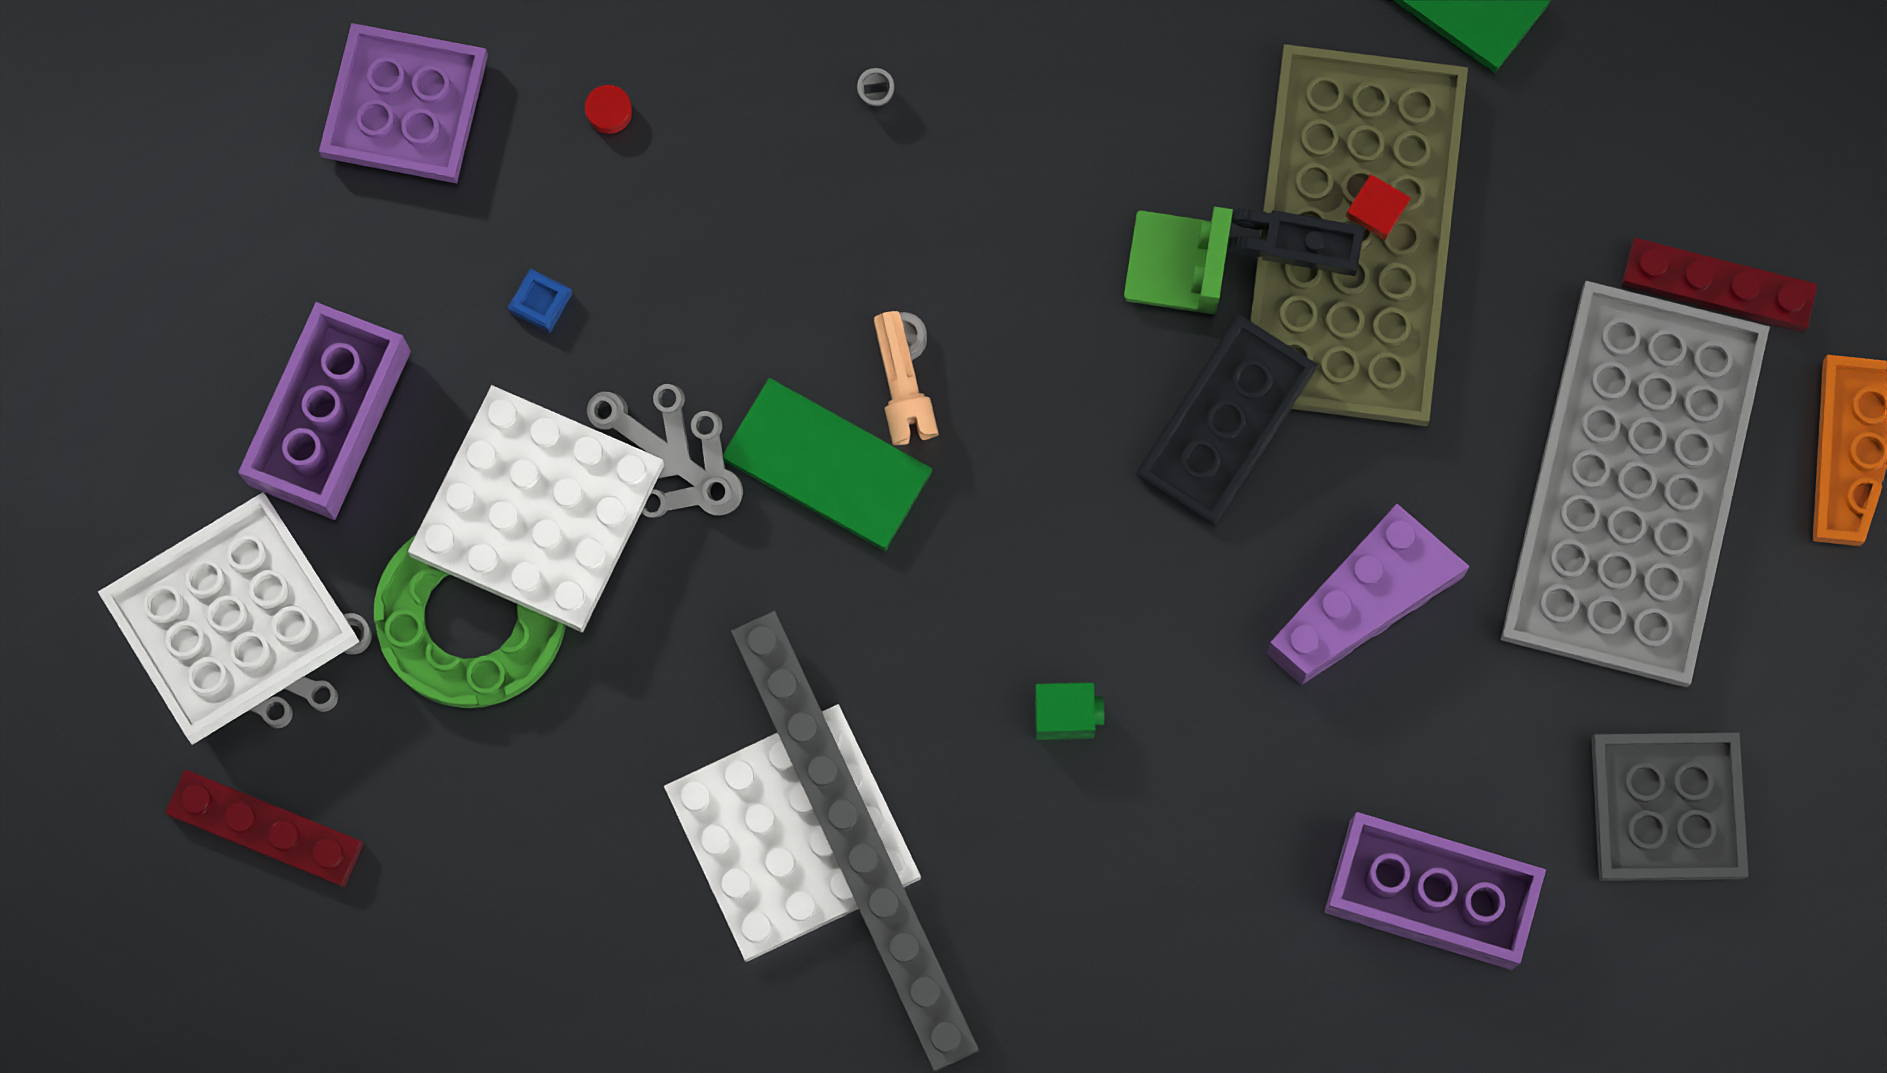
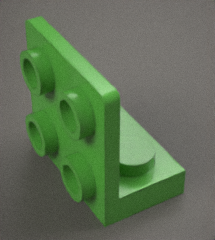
(1178, 260)

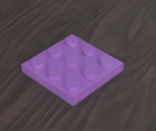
(403, 103)

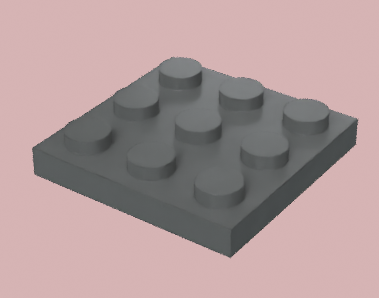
(1669, 806)

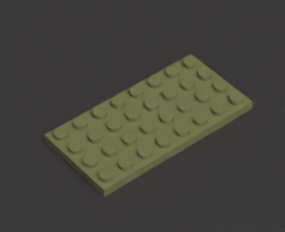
(1331, 130)

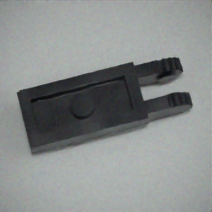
(1299, 241)

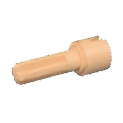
(907, 403)

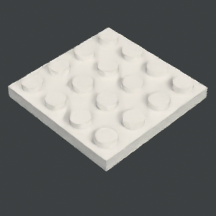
(536, 508)
(228, 617)
(766, 844)

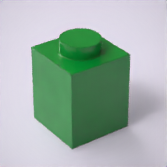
(1067, 711)

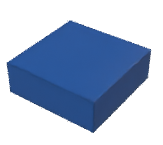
(539, 300)

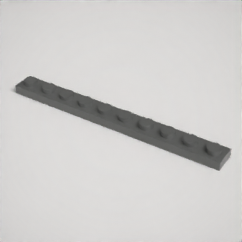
(855, 842)

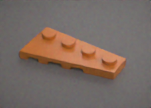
(1850, 448)

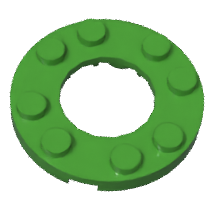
(444, 677)

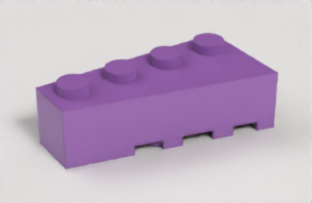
(1373, 588)

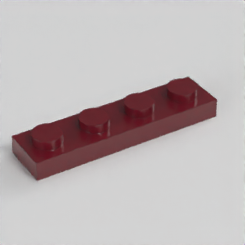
(1719, 285)
(264, 828)

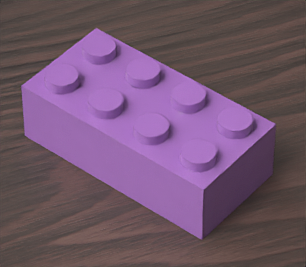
(325, 411)
(1435, 891)

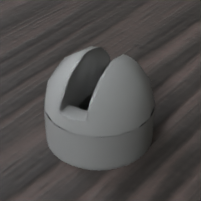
(875, 77)

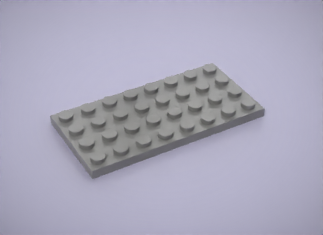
(1635, 484)

